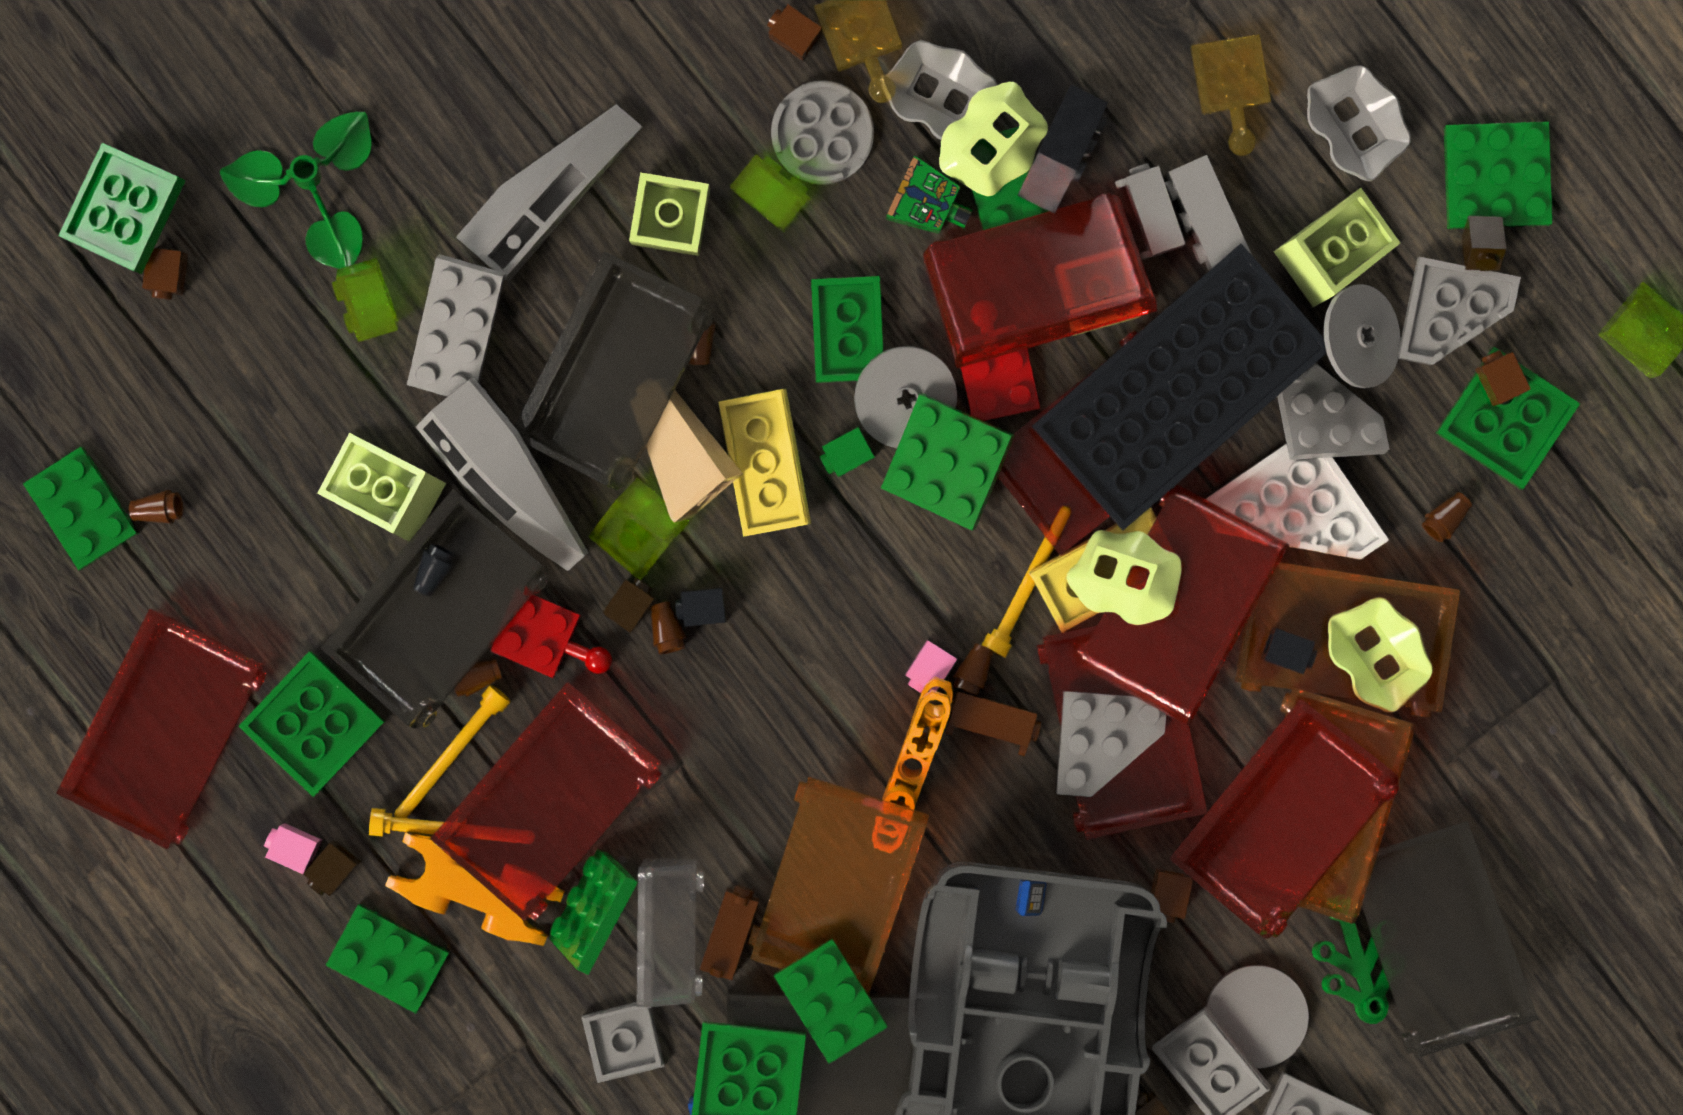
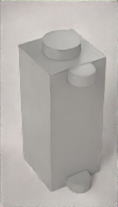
(1152, 210)

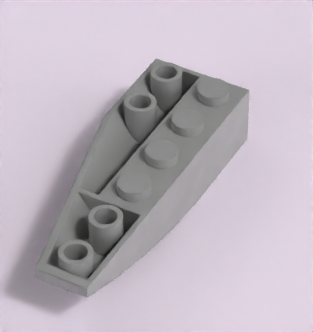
(543, 194)
(500, 471)

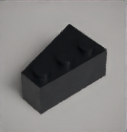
(1063, 149)

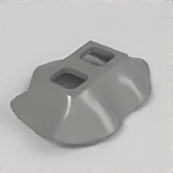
(953, 71)
(1377, 109)

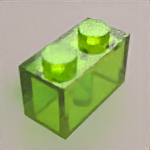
(771, 192)
(366, 300)

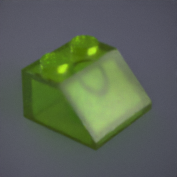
(1646, 331)
(637, 529)

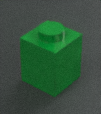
(846, 453)

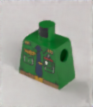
(927, 200)

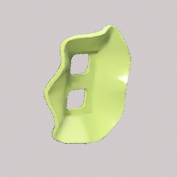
(1013, 154)
(1114, 594)
(1397, 637)

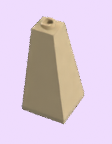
(688, 461)

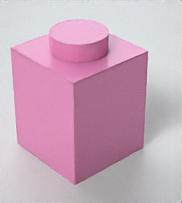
(928, 664)
(292, 847)

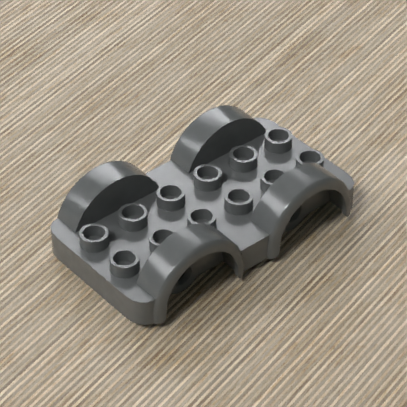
(1029, 1006)

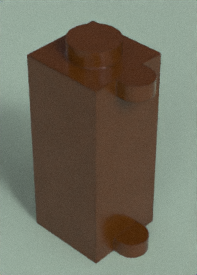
(993, 720)
(730, 932)

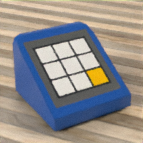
(1030, 898)

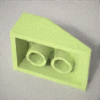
(1337, 247)
(381, 487)

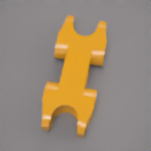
(920, 745)
(448, 881)

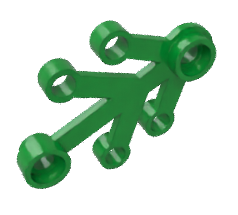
(1359, 966)

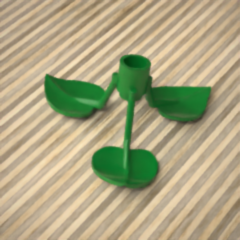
(257, 176)

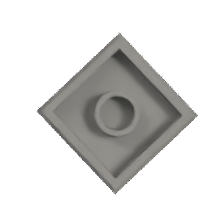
(622, 1041)

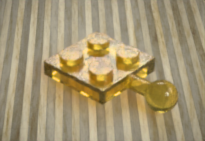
(859, 34)
(1232, 77)

